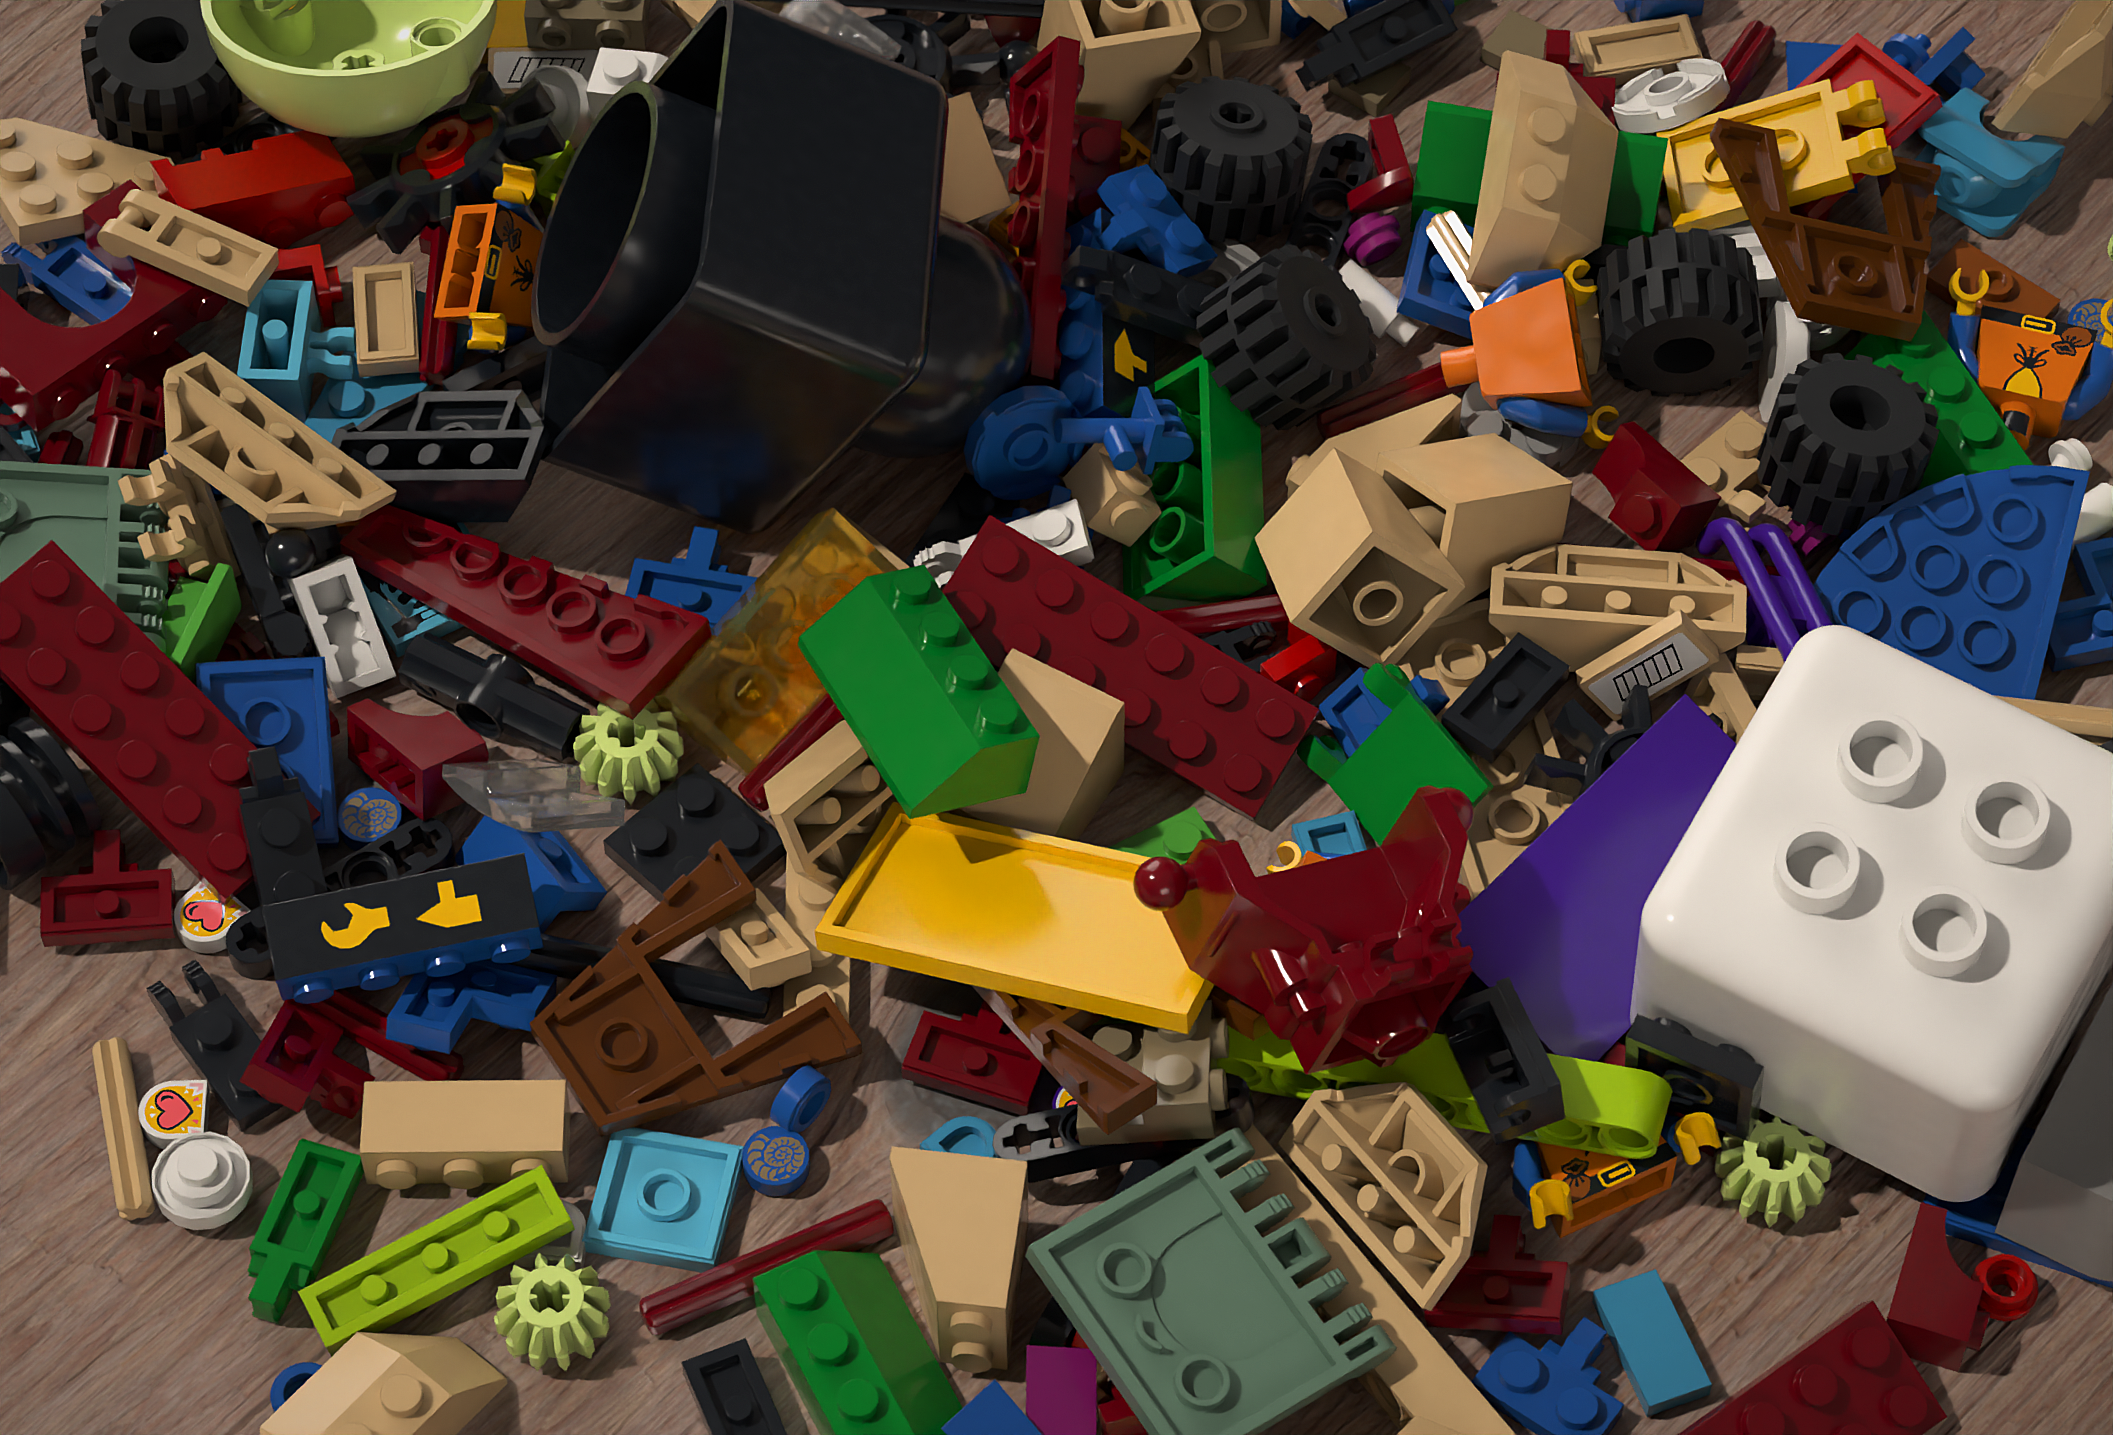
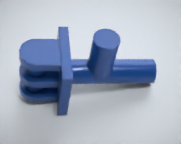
(1147, 437)

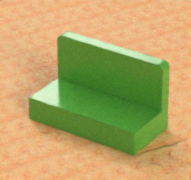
(200, 618)

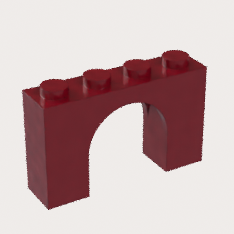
(56, 368)

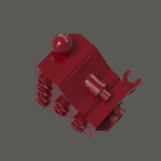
(1334, 952)

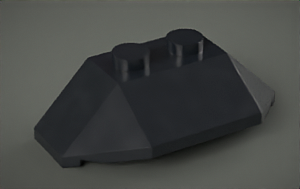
(452, 452)

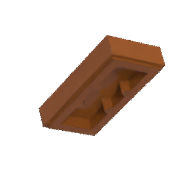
(2006, 287)

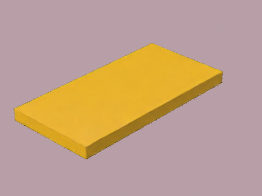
(1013, 918)

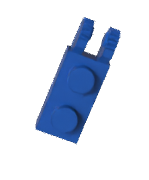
(72, 278)

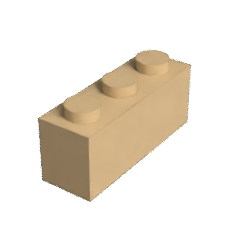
(463, 1131)

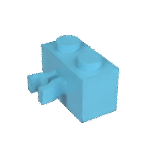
(286, 347)

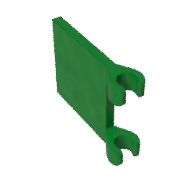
(1396, 759)

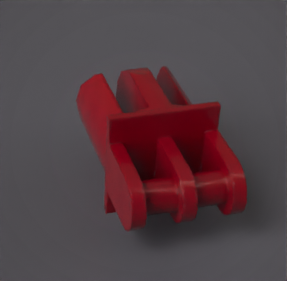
(121, 434)

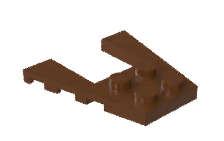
(1829, 268)
(630, 1046)
(1094, 1077)

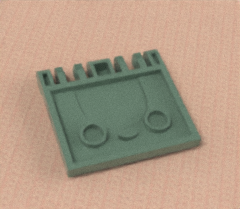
(93, 526)
(1199, 1308)

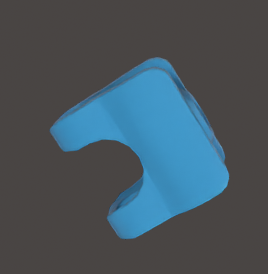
(1982, 176)

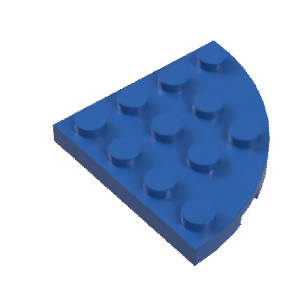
(1964, 574)

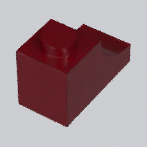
(1653, 491)
(409, 754)
(1934, 1301)

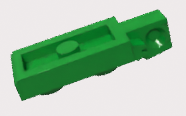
(300, 1224)

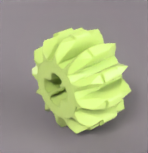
(628, 752)
(1789, 1188)
(552, 1311)

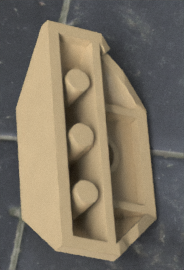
(2068, 76)
(1541, 174)
(262, 451)
(1595, 598)
(828, 806)
(1393, 1178)
(391, 1389)

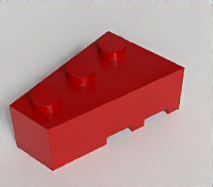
(270, 193)

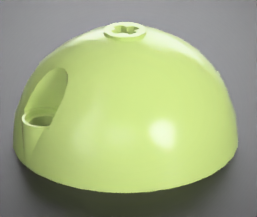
(350, 62)

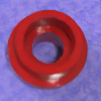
(2013, 1273)

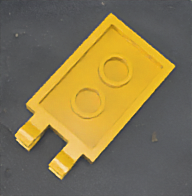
(1810, 147)

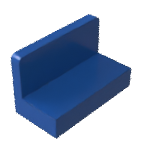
(555, 870)

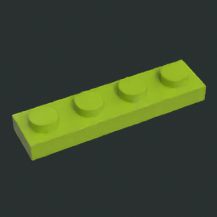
(437, 1259)

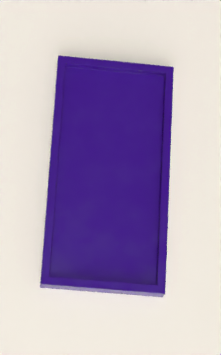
(1574, 899)

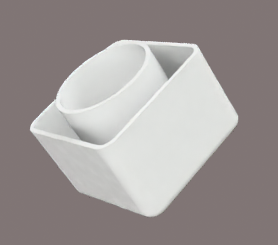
(1891, 910)

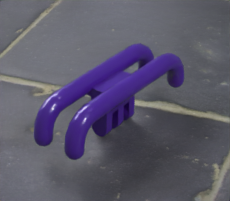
(1776, 604)

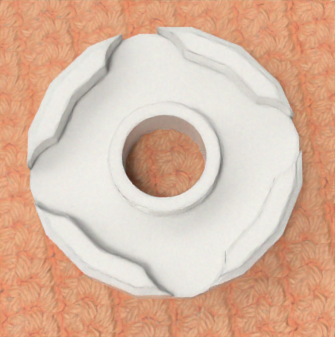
(1664, 102)
(1784, 347)

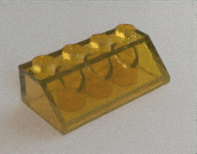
(750, 675)

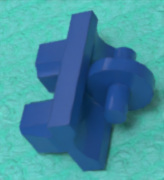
(1948, 66)

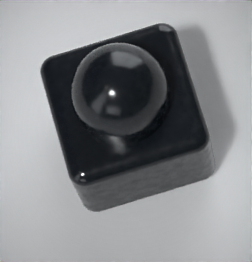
(765, 276)

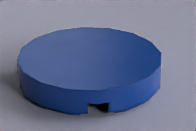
(1014, 443)

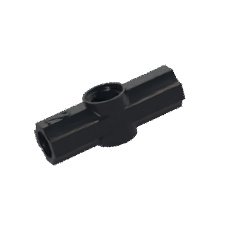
(492, 695)

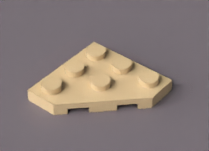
(59, 173)

